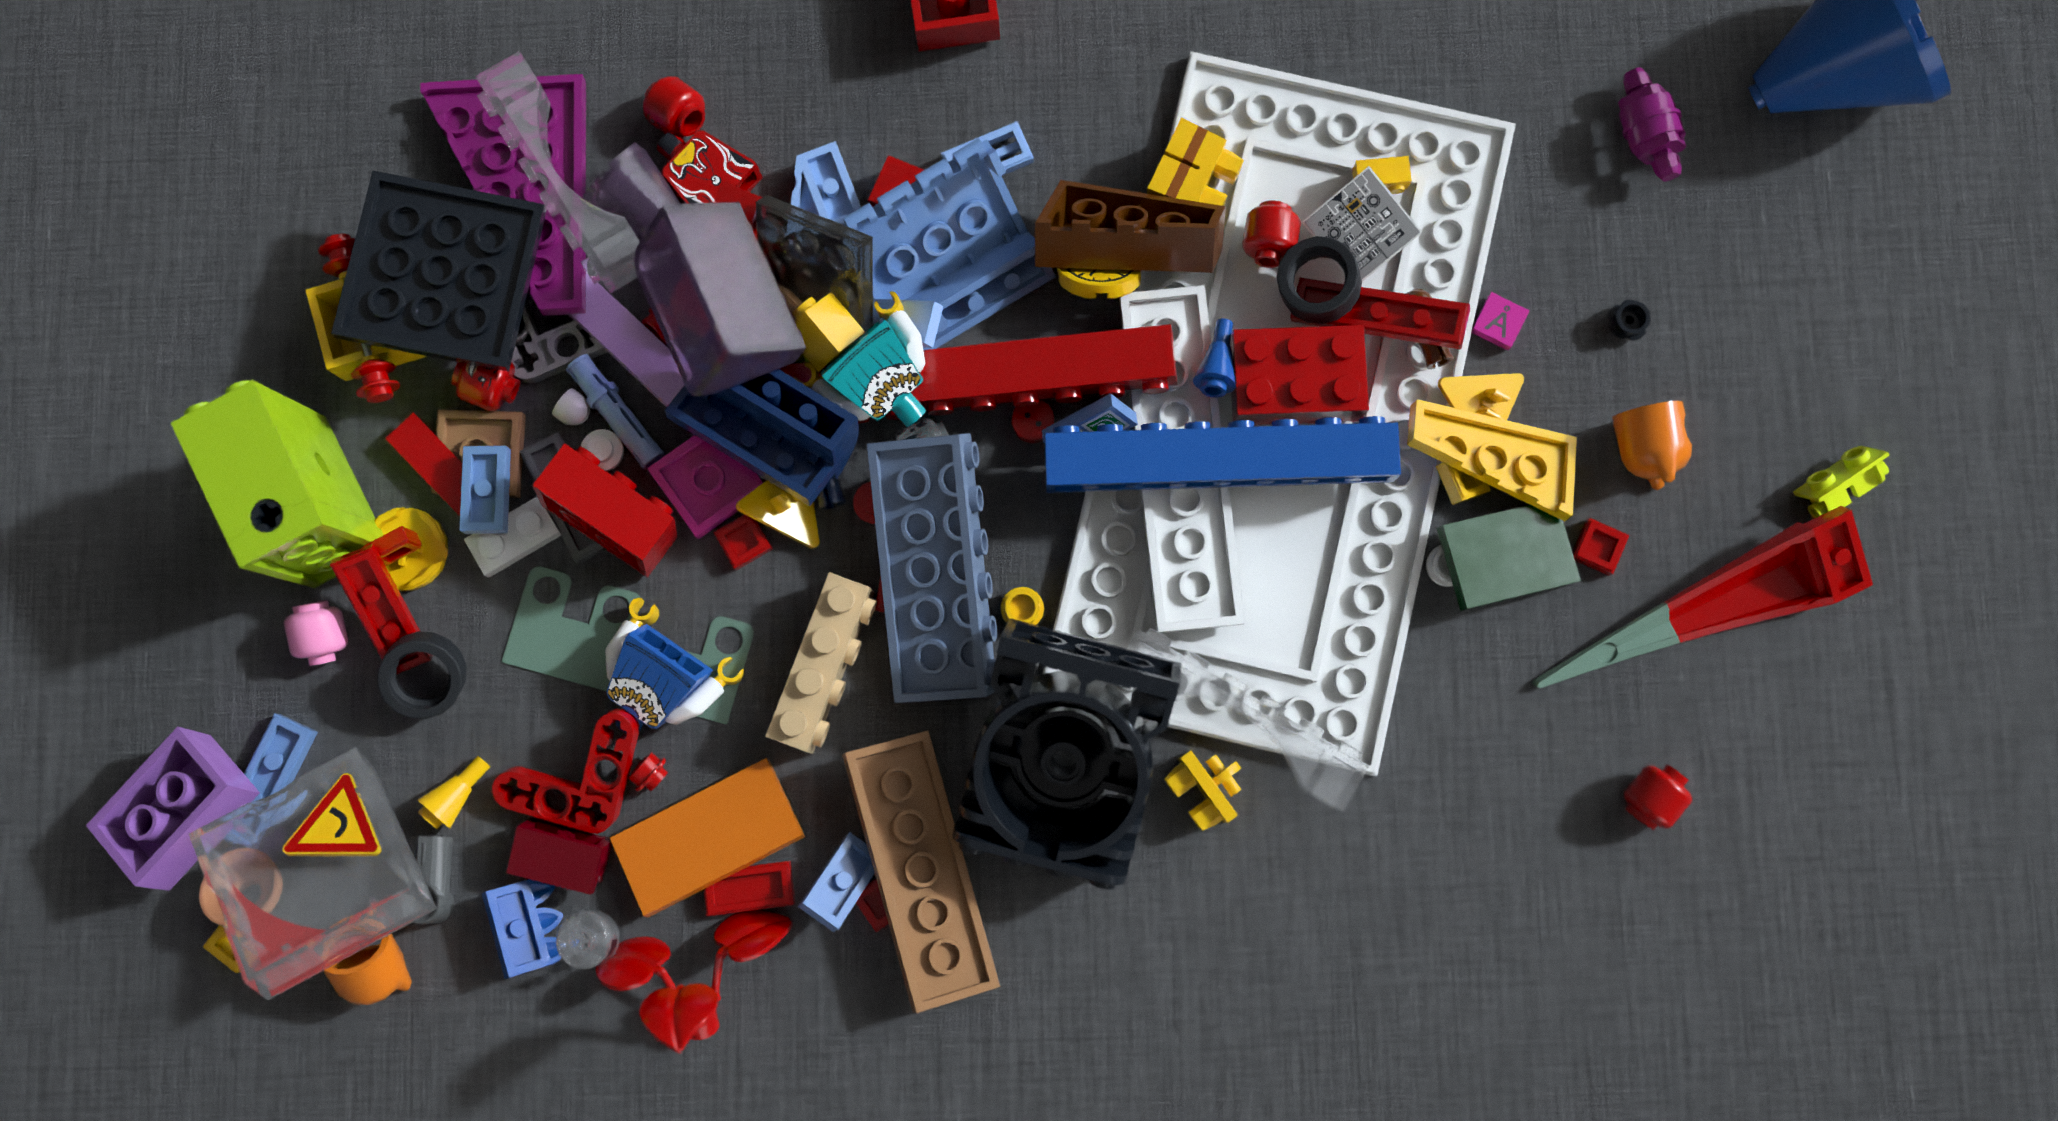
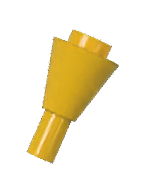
(447, 799)

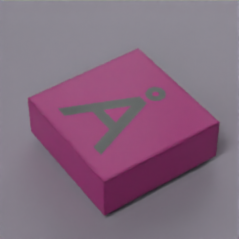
(1499, 321)

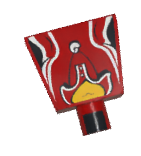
(702, 165)

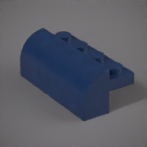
(773, 430)

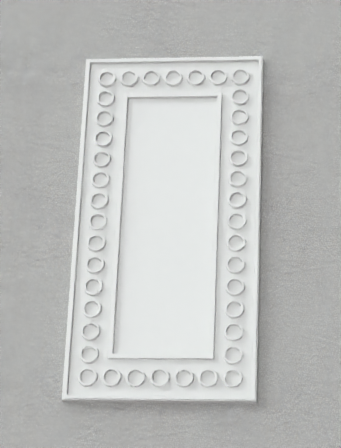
(1323, 565)

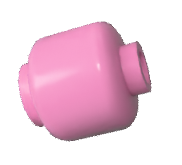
(316, 632)

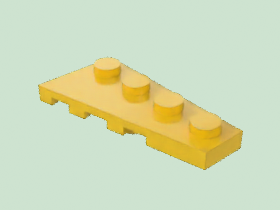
(1505, 454)

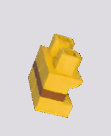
(1191, 162)

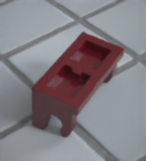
(559, 855)

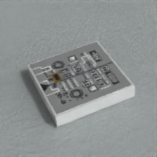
(1365, 220)

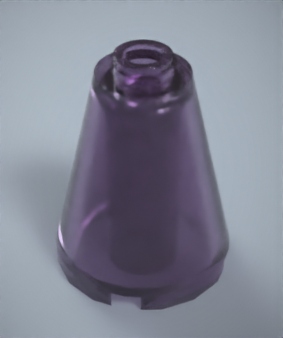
(632, 189)

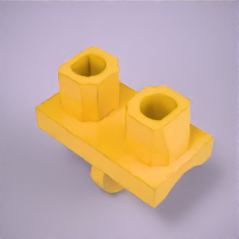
(1215, 806)

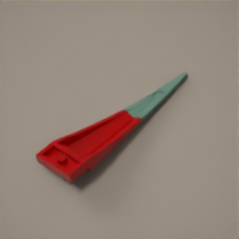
(1785, 575)

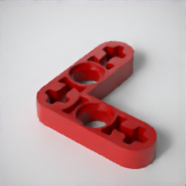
(592, 788)

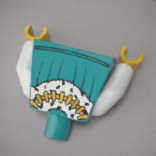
(877, 369)

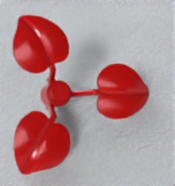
(689, 1011)

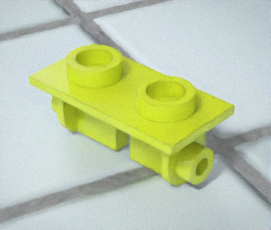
(1859, 469)

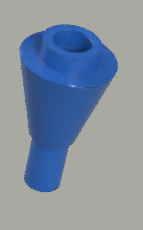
(1216, 372)

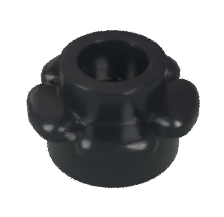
(1637, 312)

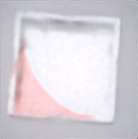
(307, 911)

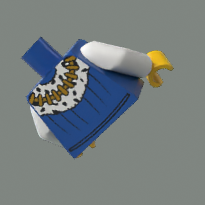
(656, 676)

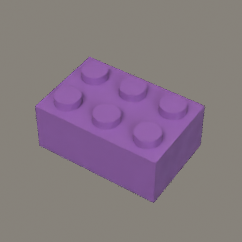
(167, 798)

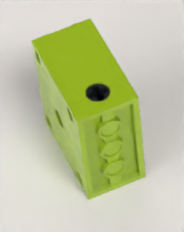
(276, 483)

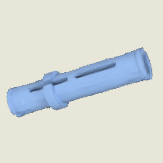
(605, 398)

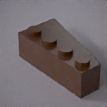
(1127, 231)

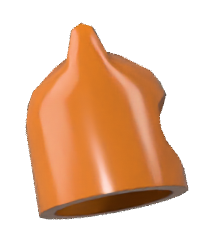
(1653, 441)
(370, 973)

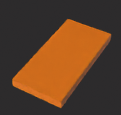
(706, 837)

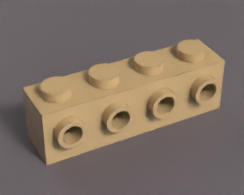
(821, 662)

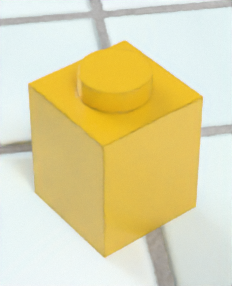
(825, 329)

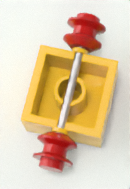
(347, 358)

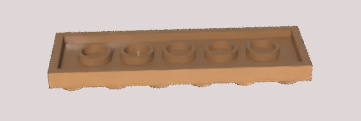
(920, 871)

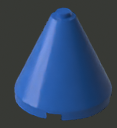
(1852, 58)

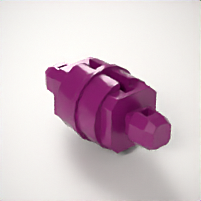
(1652, 124)

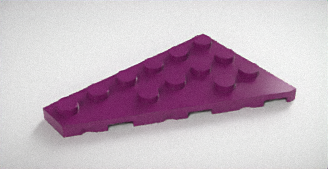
(493, 168)

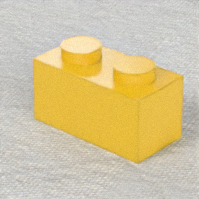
(1392, 171)

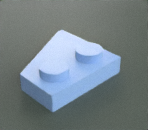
(824, 184)

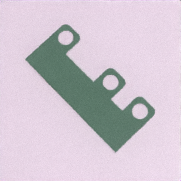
(576, 650)

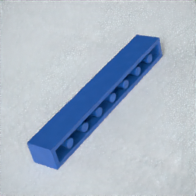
(1222, 456)

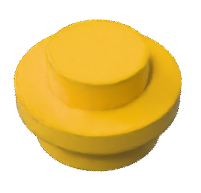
(1022, 605)

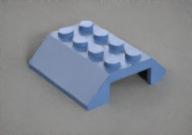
(952, 241)

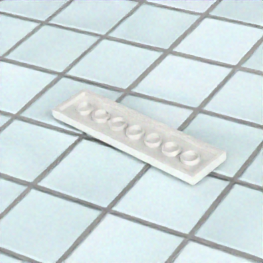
(1192, 528)

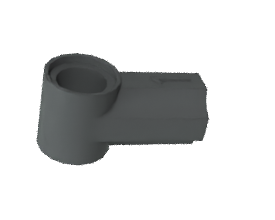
(434, 861)

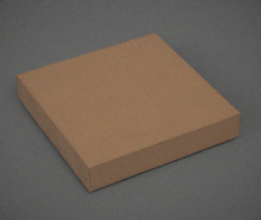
(484, 428)

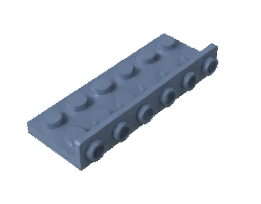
(933, 567)

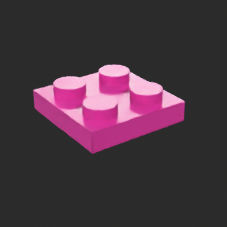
(703, 483)

